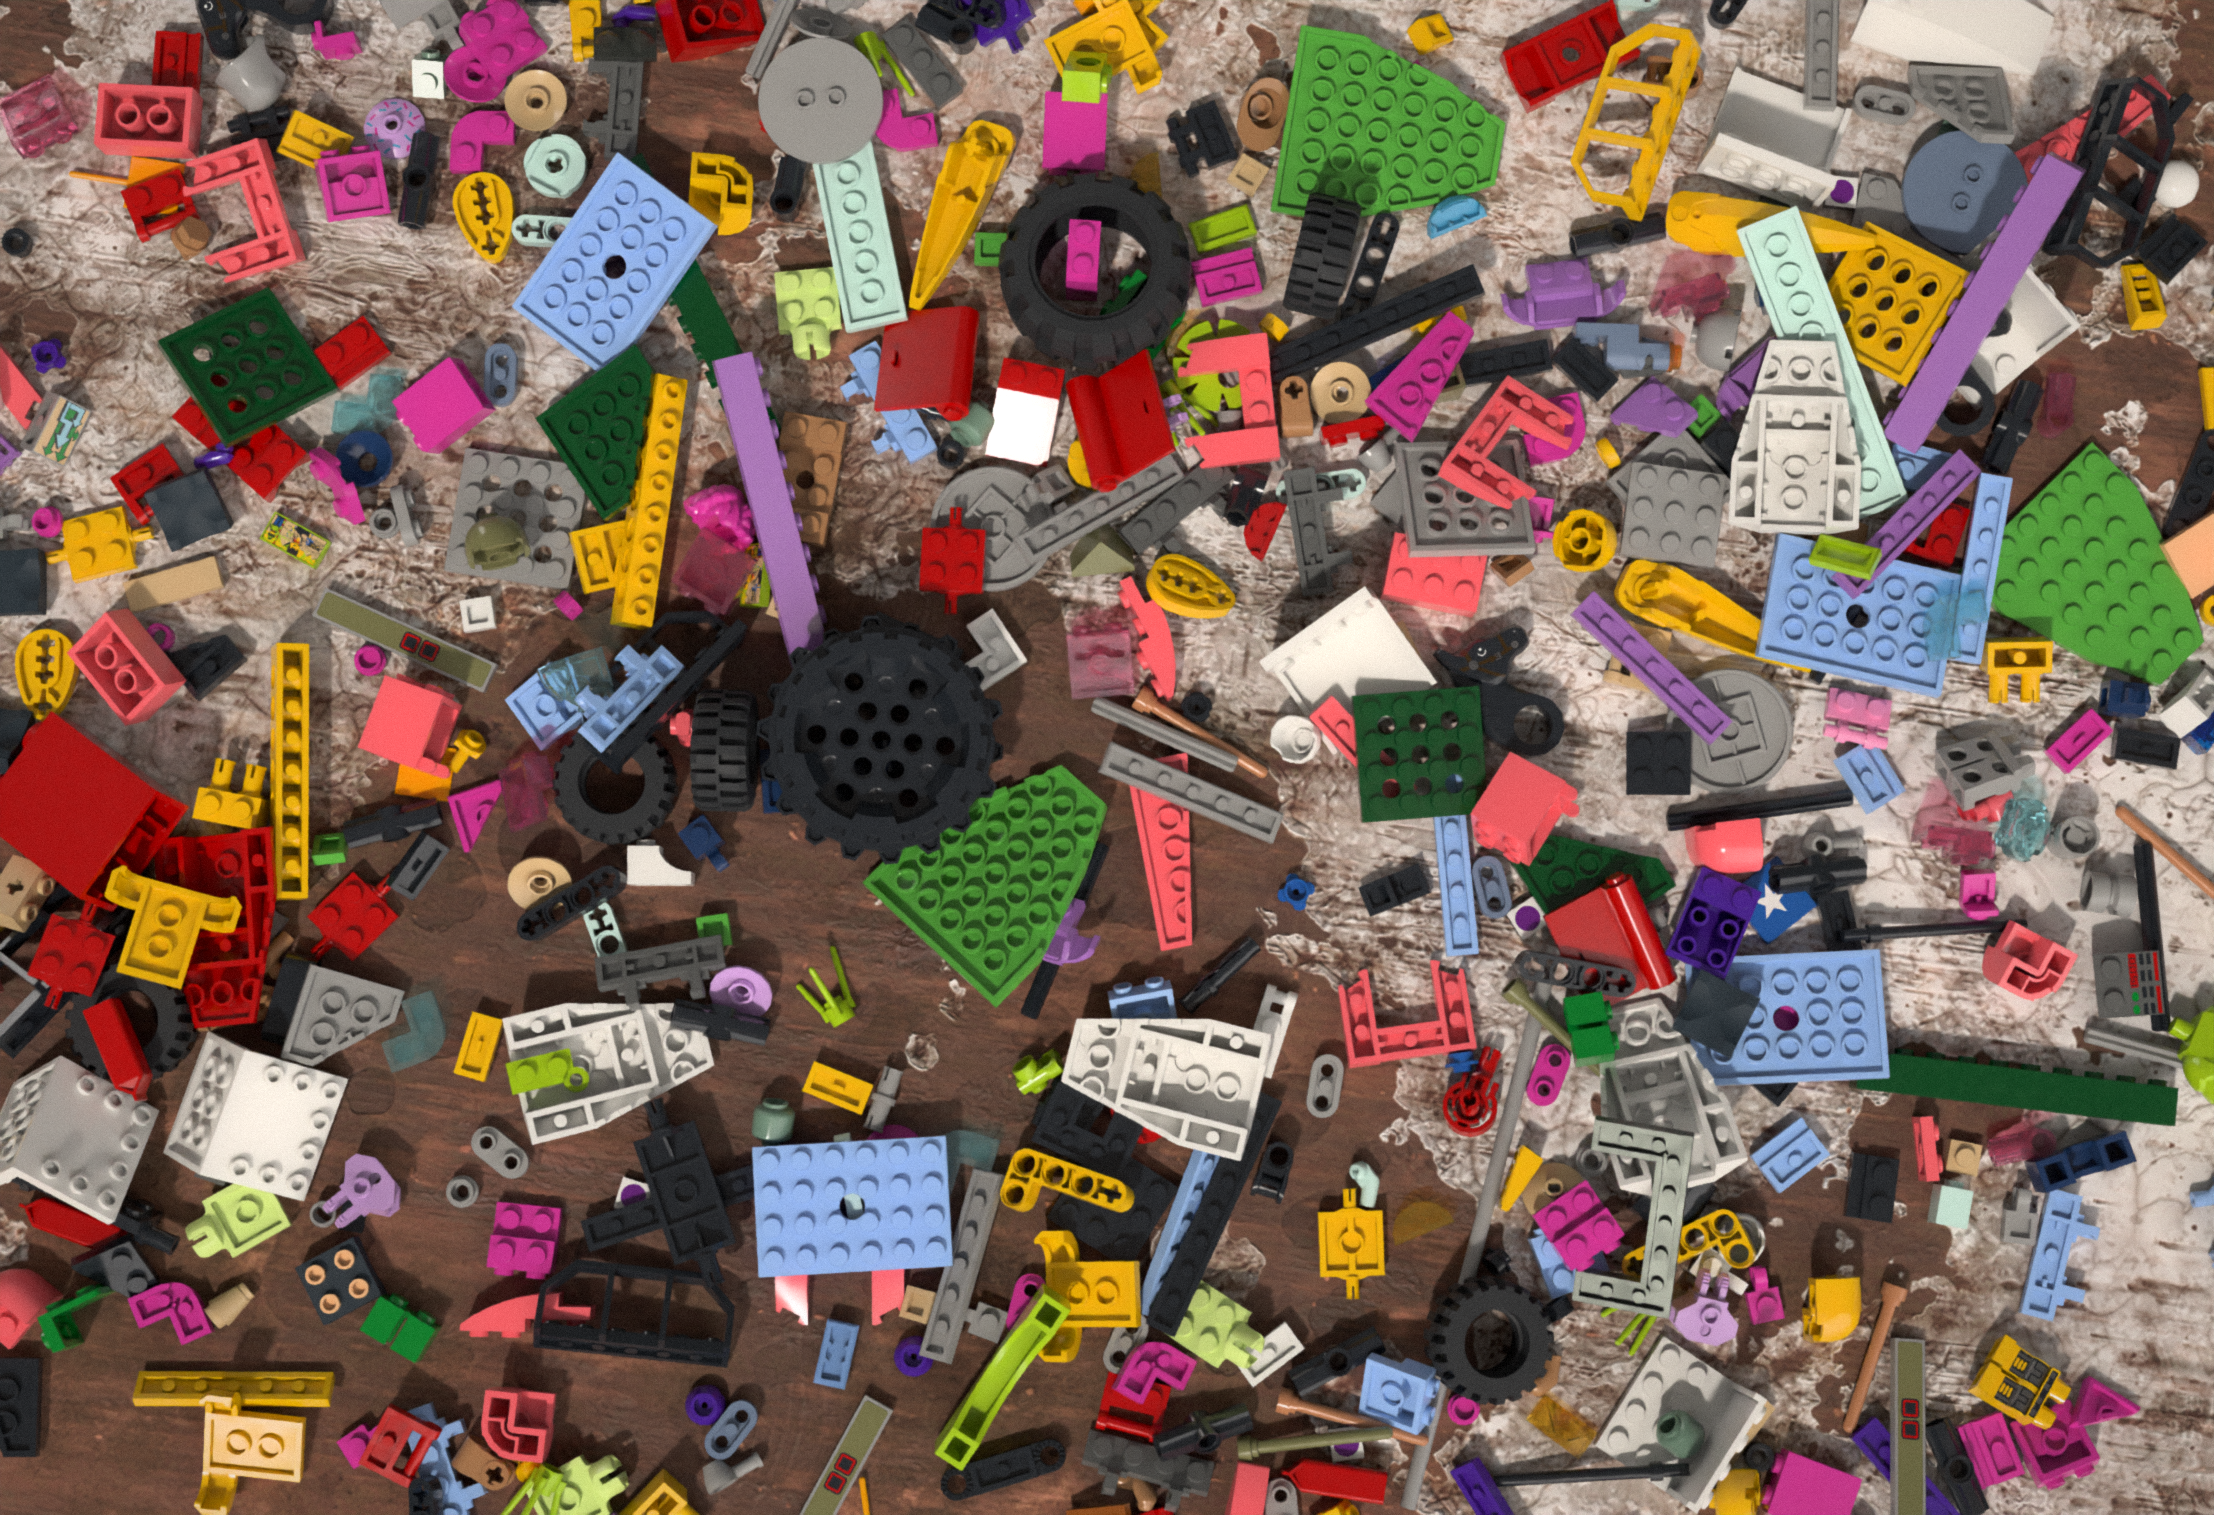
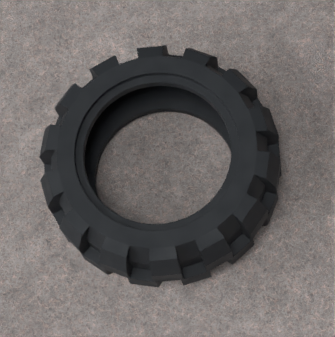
(1108, 336)

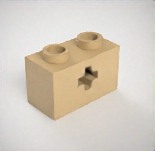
(22, 893)

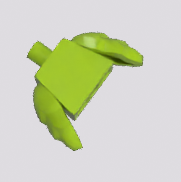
(2197, 1050)

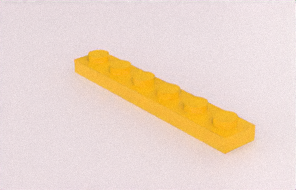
(255, 1388)

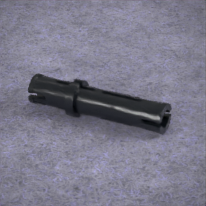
(1220, 974)

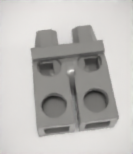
(1982, 767)

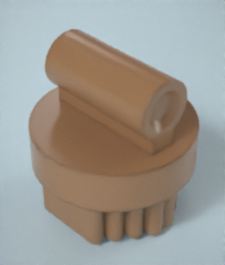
(190, 237)

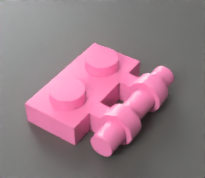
(1859, 711)

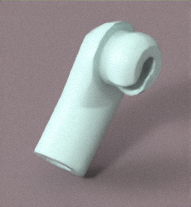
(1367, 1180)

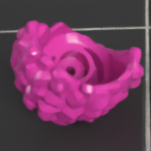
(724, 513)

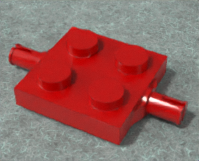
(953, 560)
(353, 917)
(71, 955)

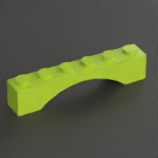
(1021, 1345)

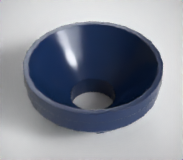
(357, 445)

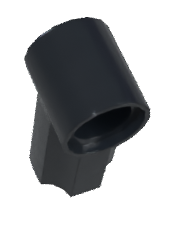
(945, 27)
(788, 187)
(1246, 491)

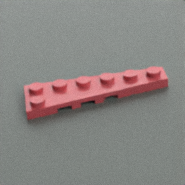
(2067, 138)
(1166, 858)

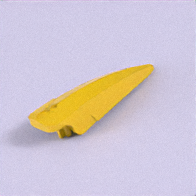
(958, 202)
(1710, 224)
(1689, 607)

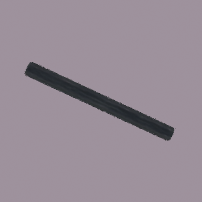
(1760, 809)
(2151, 921)
(1047, 971)

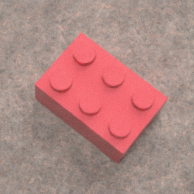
(148, 121)
(1433, 582)
(126, 666)

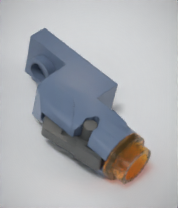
(1625, 352)

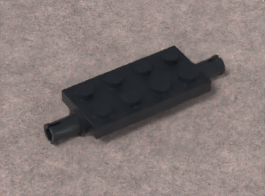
(685, 1192)
(135, 1217)

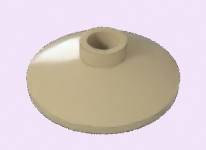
(534, 86)
(1325, 393)
(529, 891)
(1536, 1192)

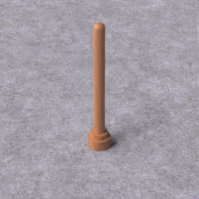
(1148, 702)
(2166, 850)
(1891, 1297)
(1290, 1403)

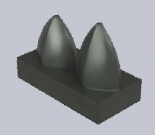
(625, 44)

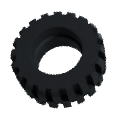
(1322, 255)
(724, 750)
(615, 827)
(173, 1028)
(1527, 1350)

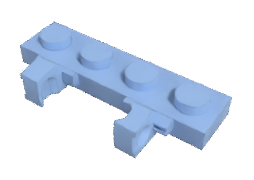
(904, 427)
(612, 715)
(2045, 1277)
(437, 1462)

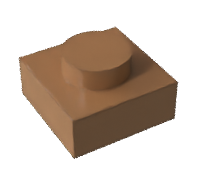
(1511, 568)

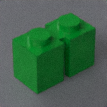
(1589, 1029)
(387, 1319)

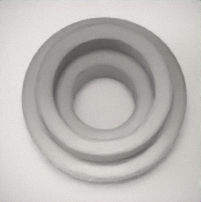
(376, 519)
(1598, 1168)
(452, 1191)

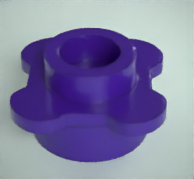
(42, 349)

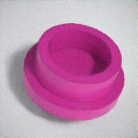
(47, 521)
(370, 660)
(1462, 1410)

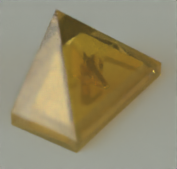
(1561, 1426)

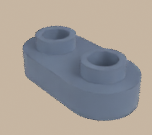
(500, 376)
(1495, 886)
(731, 1428)

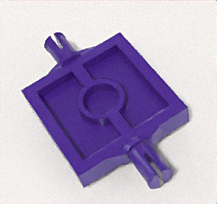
(1018, 14)

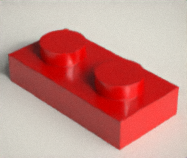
(1339, 434)

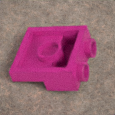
(501, 37)
(352, 183)
(1578, 1226)
(524, 1239)
(2057, 1450)

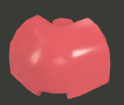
(1726, 846)
(2027, 963)
(21, 1302)
(519, 1422)

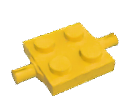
(99, 544)
(1351, 1243)

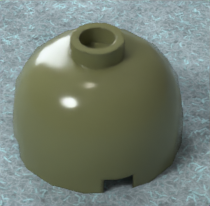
(495, 542)

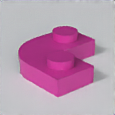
(907, 132)
(472, 134)
(1543, 452)
(327, 470)
(179, 1303)
(1149, 1362)

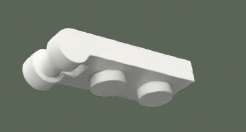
(1274, 1023)

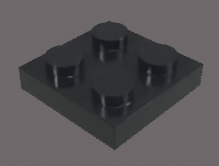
(1658, 763)

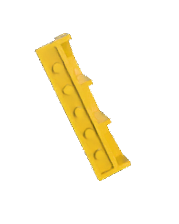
(1664, 116)

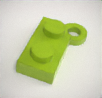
(545, 1071)

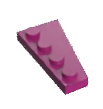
(1418, 380)

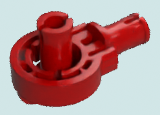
(1473, 1098)

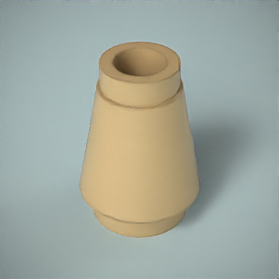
(228, 1305)

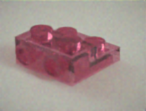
(37, 117)
(1693, 297)
(714, 572)
(1100, 661)
(523, 788)
(1958, 844)

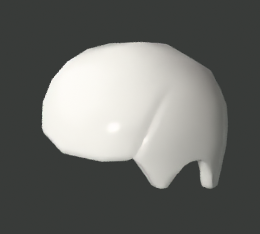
(2177, 184)
(1295, 738)
(1754, 1230)

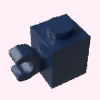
(2123, 699)
(704, 841)

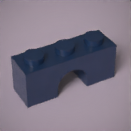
(2080, 1159)

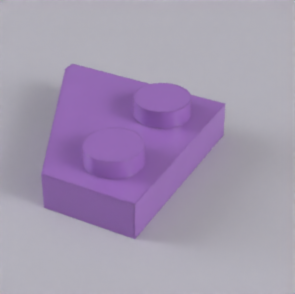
(1655, 409)

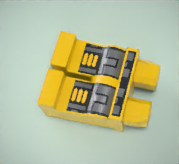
(2019, 1384)

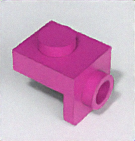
(337, 46)
(1541, 514)
(1978, 893)

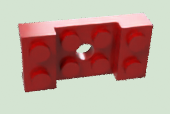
(1542, 72)
(262, 462)

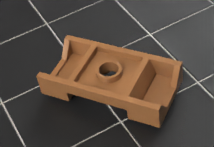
(815, 448)

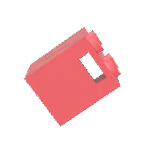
(411, 724)
(1521, 809)

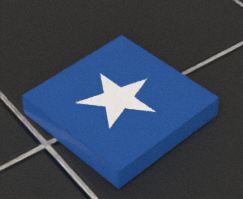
(1773, 911)

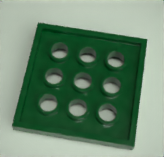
(242, 386)
(1434, 737)

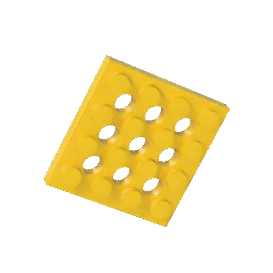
(1906, 297)

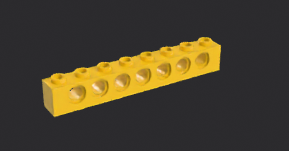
(649, 511)
(290, 767)

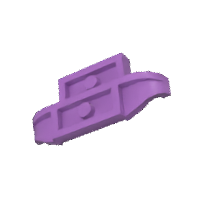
(1561, 296)
(1741, 382)
(1066, 943)

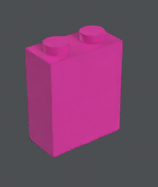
(1074, 135)
(1083, 260)
(443, 406)
(1808, 1487)

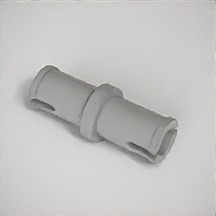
(883, 1099)

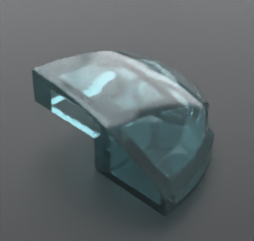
(572, 674)

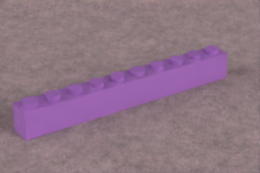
(1983, 301)
(770, 500)

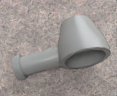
(1377, 455)
(1809, 848)
(720, 1475)

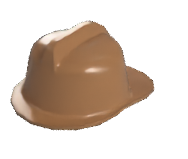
(1262, 113)

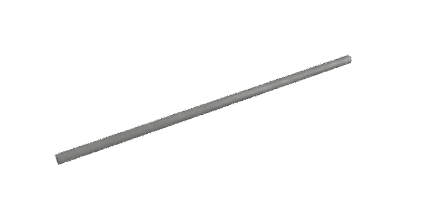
(1485, 1211)

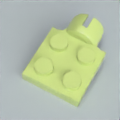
(808, 309)
(237, 1221)
(1218, 1329)
(586, 1488)

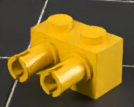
(2016, 656)
(223, 807)
(661, 1497)

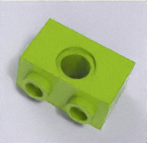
(1086, 77)

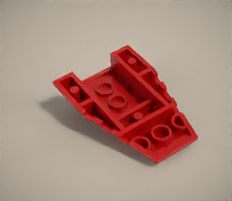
(226, 968)

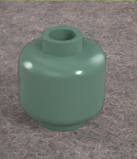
(975, 427)
(773, 1121)
(1680, 1433)

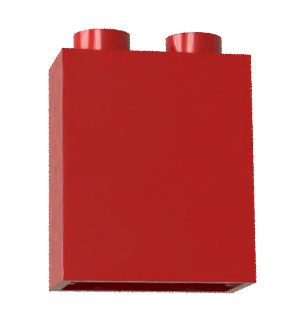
(82, 809)

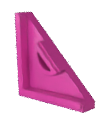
(472, 811)
(2099, 1404)

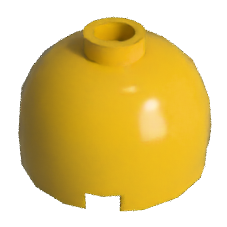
(1584, 541)
(1737, 1493)

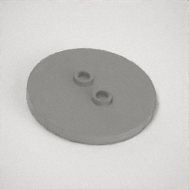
(821, 101)
(992, 504)
(1752, 745)

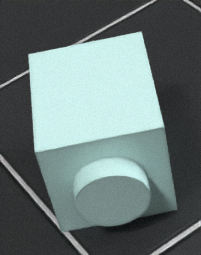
(1950, 1204)

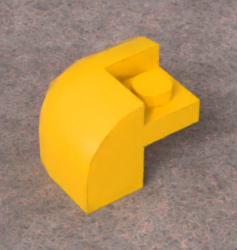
(721, 191)
(1832, 1308)

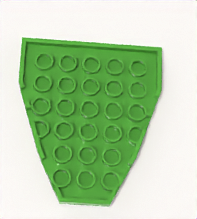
(1378, 130)
(2092, 574)
(1001, 885)

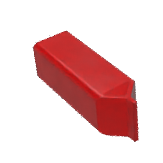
(119, 1047)
(70, 1223)
(1338, 1479)

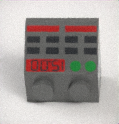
(2128, 984)

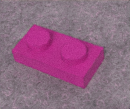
(2078, 741)

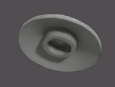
(820, 24)

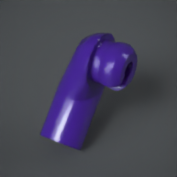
(633, 12)
(214, 458)

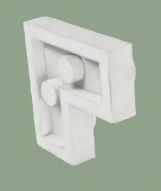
(999, 649)
(1278, 1349)

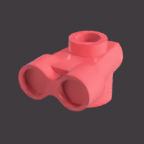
(681, 726)
(1989, 807)

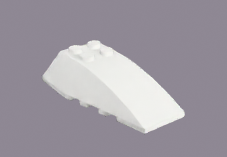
(1957, 32)
(1797, 446)
(623, 1052)
(1174, 1077)
(1665, 1085)

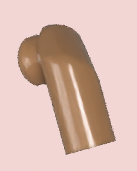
(275, 950)
(1550, 1378)
(1142, 1490)

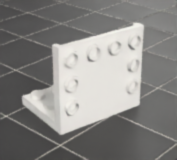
(1772, 144)
(2036, 328)
(1348, 655)
(254, 1118)
(73, 1136)
(1680, 1381)

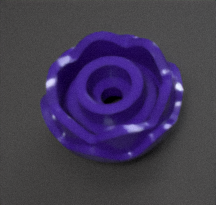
(903, 1358)
(714, 1399)

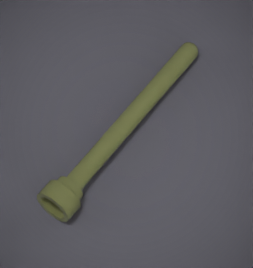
(1517, 993)
(1251, 1447)

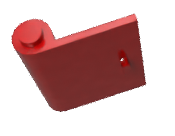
(933, 363)
(1120, 421)
(1612, 929)

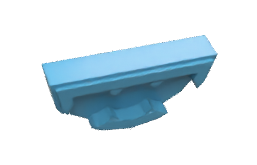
(1453, 214)

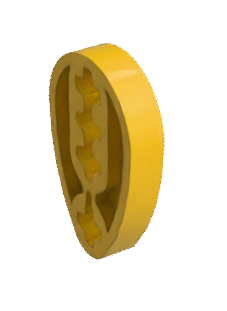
(469, 213)
(1179, 600)
(29, 667)

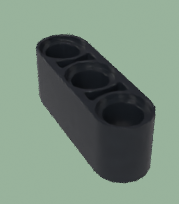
(286, 996)

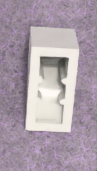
(2190, 705)
(650, 868)

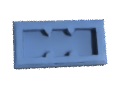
(836, 1353)

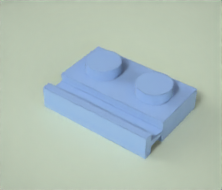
(1918, 467)
(1869, 777)
(1789, 1155)

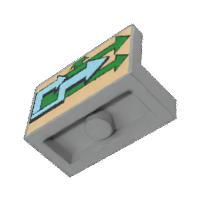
(55, 428)

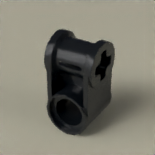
(1272, 1174)

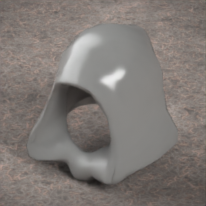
(253, 77)

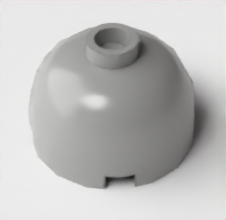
(1716, 337)

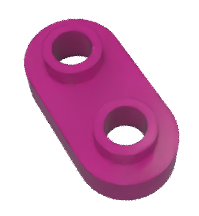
(1547, 1074)
(1020, 1298)

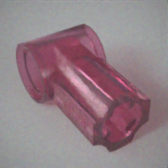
(2057, 403)
(2019, 1147)

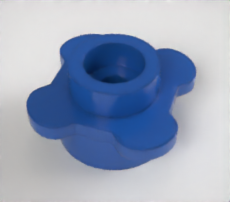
(1298, 901)
(1461, 1062)

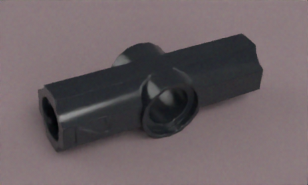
(417, 199)
(1599, 240)
(2011, 427)
(393, 823)
(1817, 875)
(719, 1022)
(1317, 1370)
(1202, 1432)
(1947, 1449)

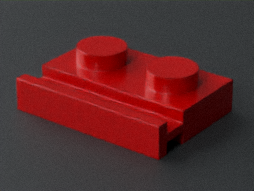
(178, 59)
(352, 352)

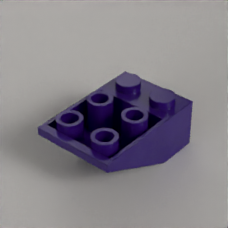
(1712, 922)

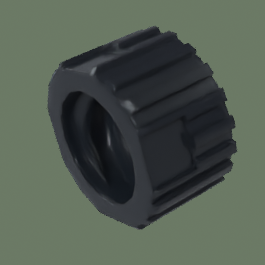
(13, 233)
(950, 444)
(1558, 1308)
(1766, 1464)

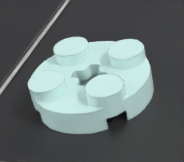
(562, 182)

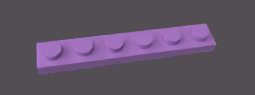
(1914, 517)
(1651, 668)

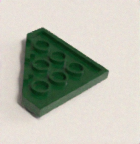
(603, 429)
(1572, 868)

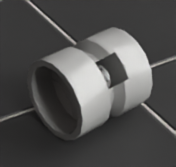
(2073, 837)
(2114, 894)

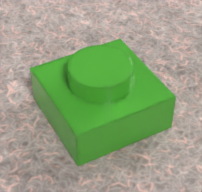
(988, 248)
(1707, 416)
(329, 849)
(715, 925)

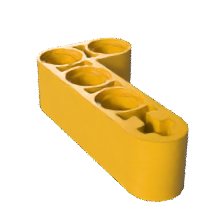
(1070, 1184)
(1712, 1238)

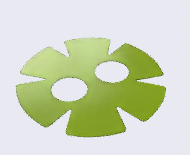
(1209, 390)

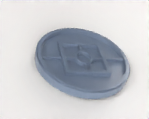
(1960, 190)

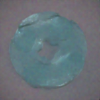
(2018, 815)

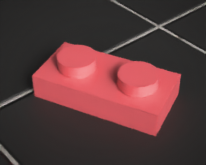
(1925, 1137)

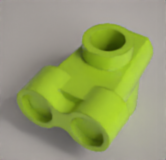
(1034, 1074)

